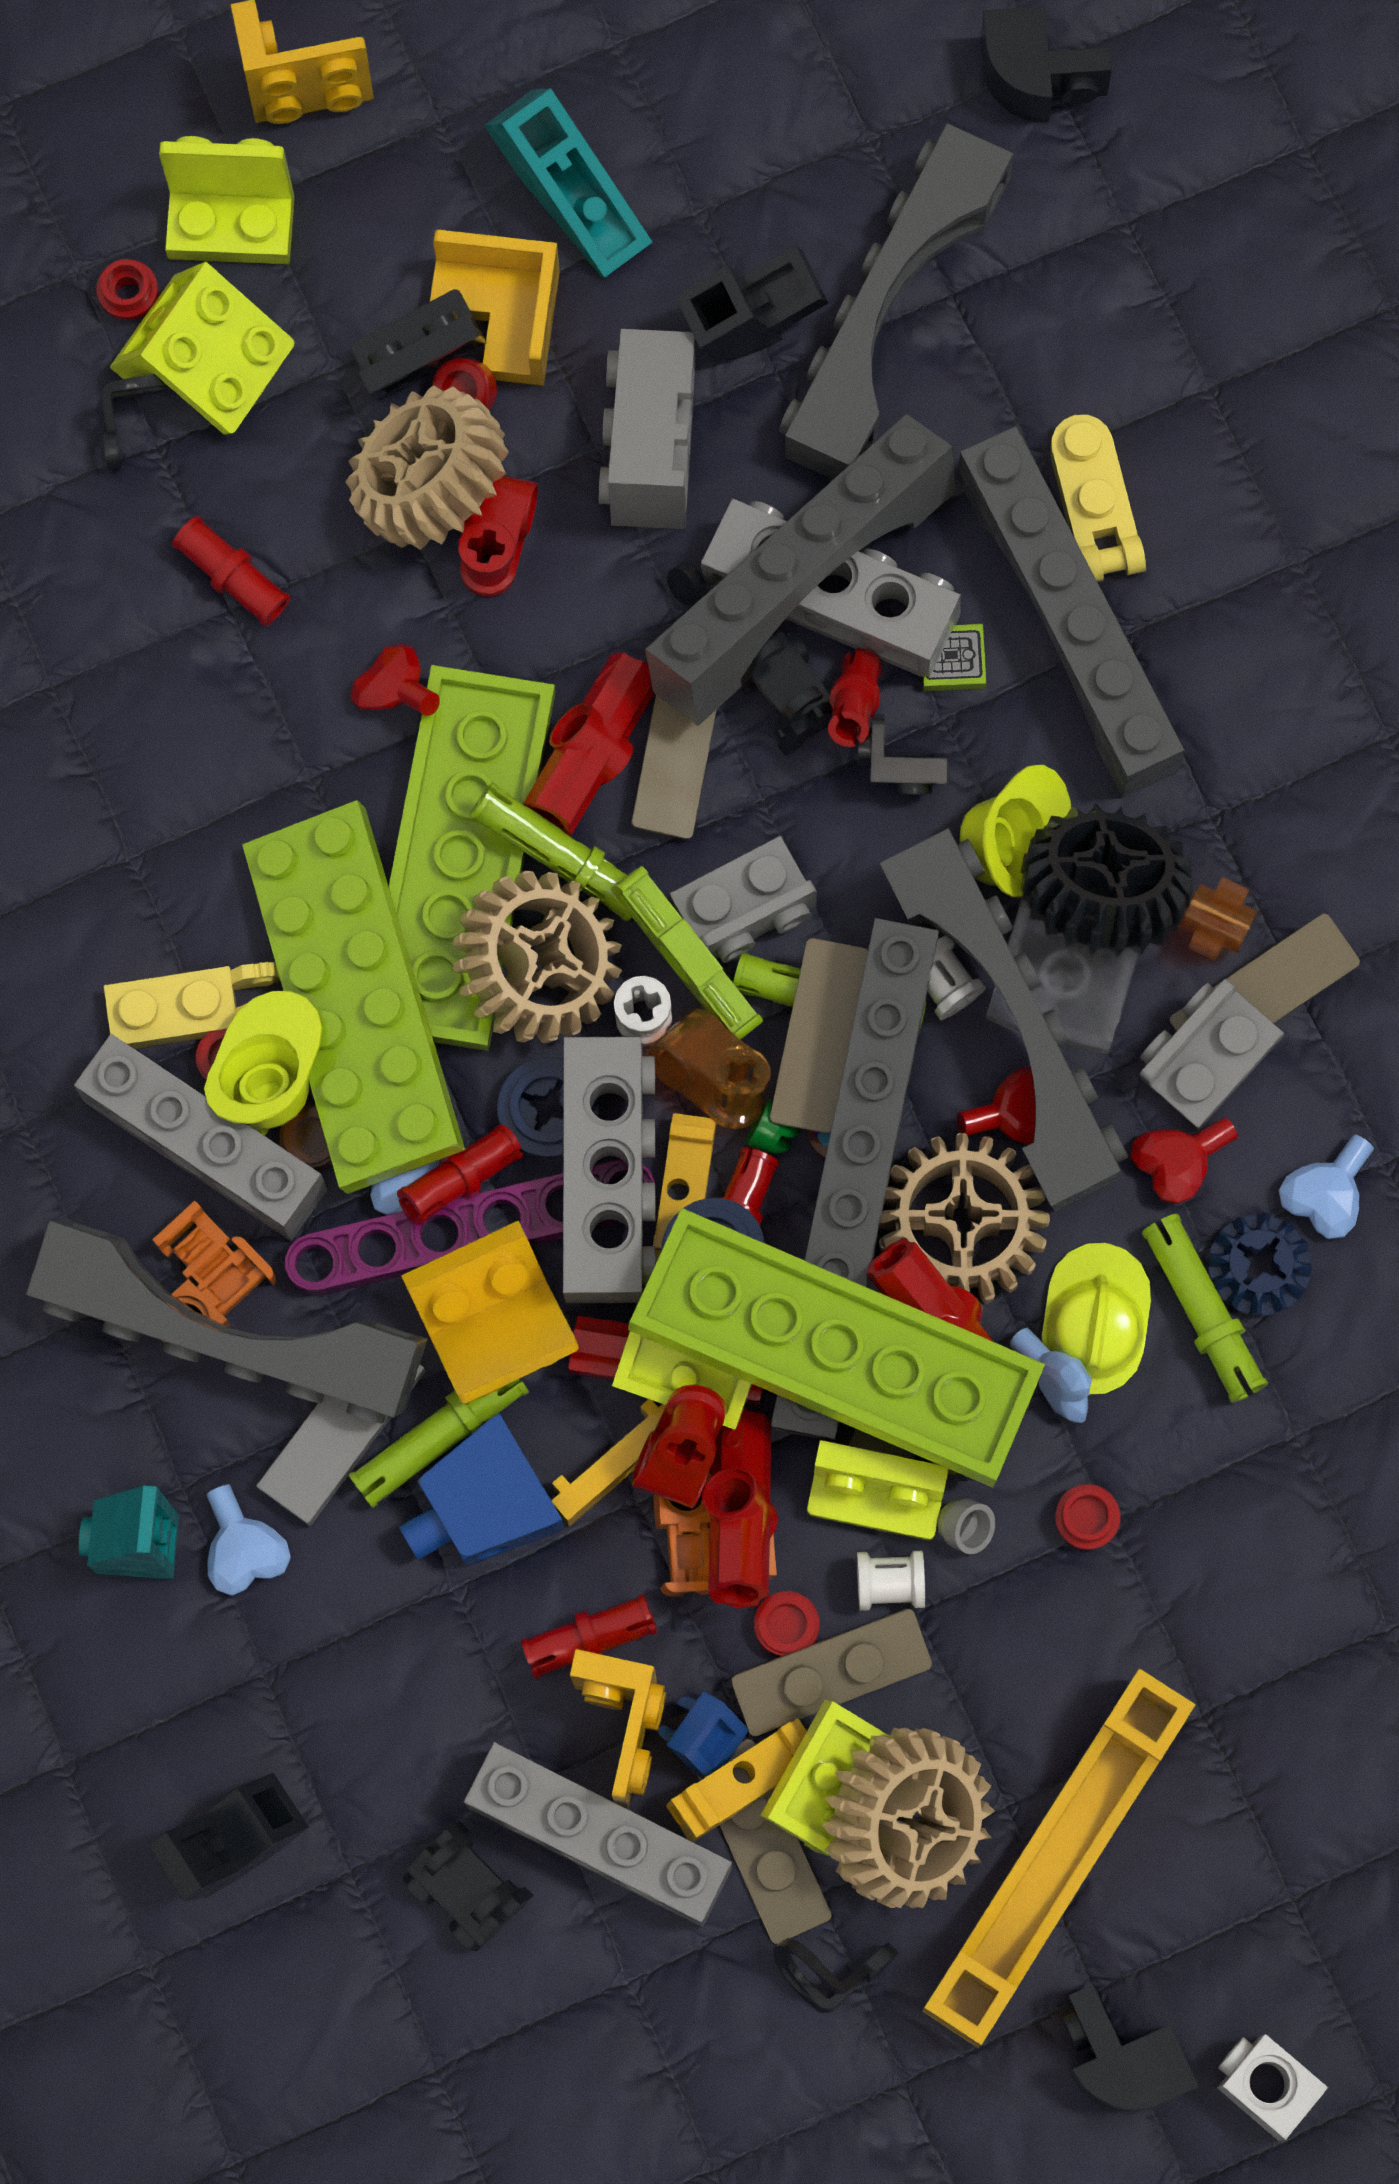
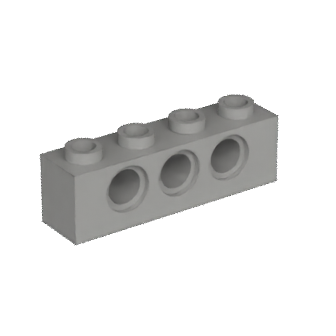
(906, 641)
(590, 1070)
(188, 1132)
(598, 1834)

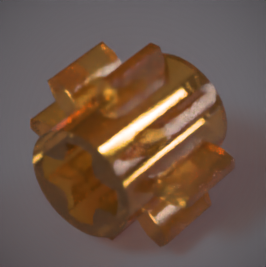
(1218, 918)

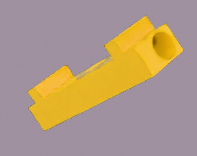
(686, 1164)
(607, 1472)
(722, 1796)

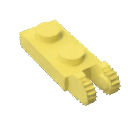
(180, 1004)

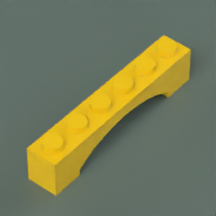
(1058, 1858)

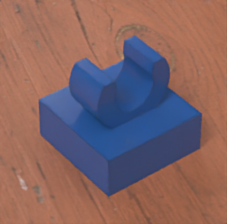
(705, 1735)

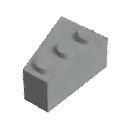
(649, 428)

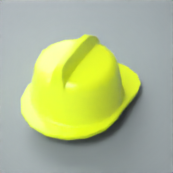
(1005, 824)
(265, 1061)
(1099, 1312)

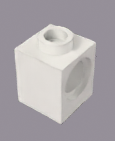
(1299, 2092)

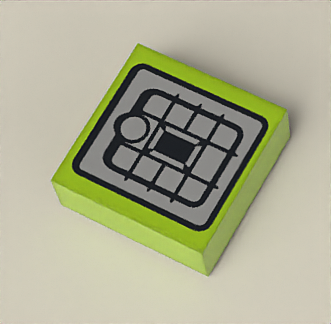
(961, 661)

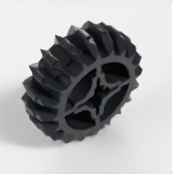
(1106, 880)

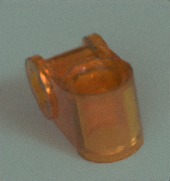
(708, 1062)

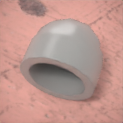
(966, 1525)

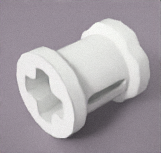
(950, 982)
(655, 997)
(890, 1580)

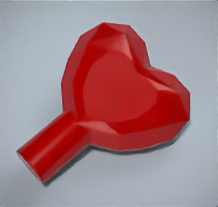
(394, 682)
(1011, 1110)
(1179, 1158)

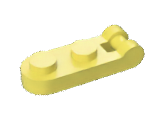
(1095, 495)

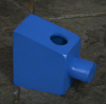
(482, 1500)

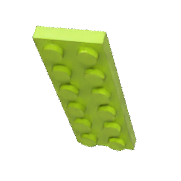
(443, 858)
(345, 953)
(836, 1347)

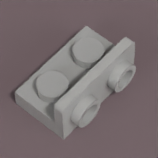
(746, 900)
(1209, 1052)

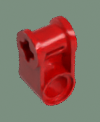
(497, 533)
(681, 1446)

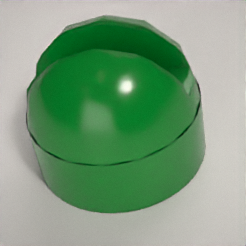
(768, 1136)

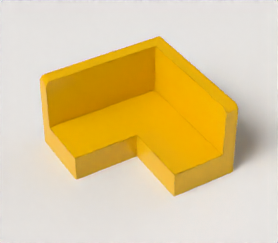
(510, 287)

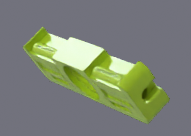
(685, 952)

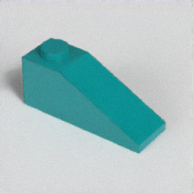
(568, 179)
(131, 1534)

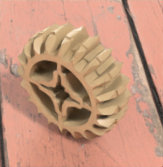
(427, 467)
(579, 974)
(992, 1218)
(903, 1778)

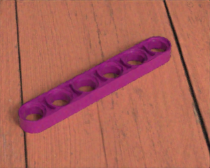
(467, 1215)

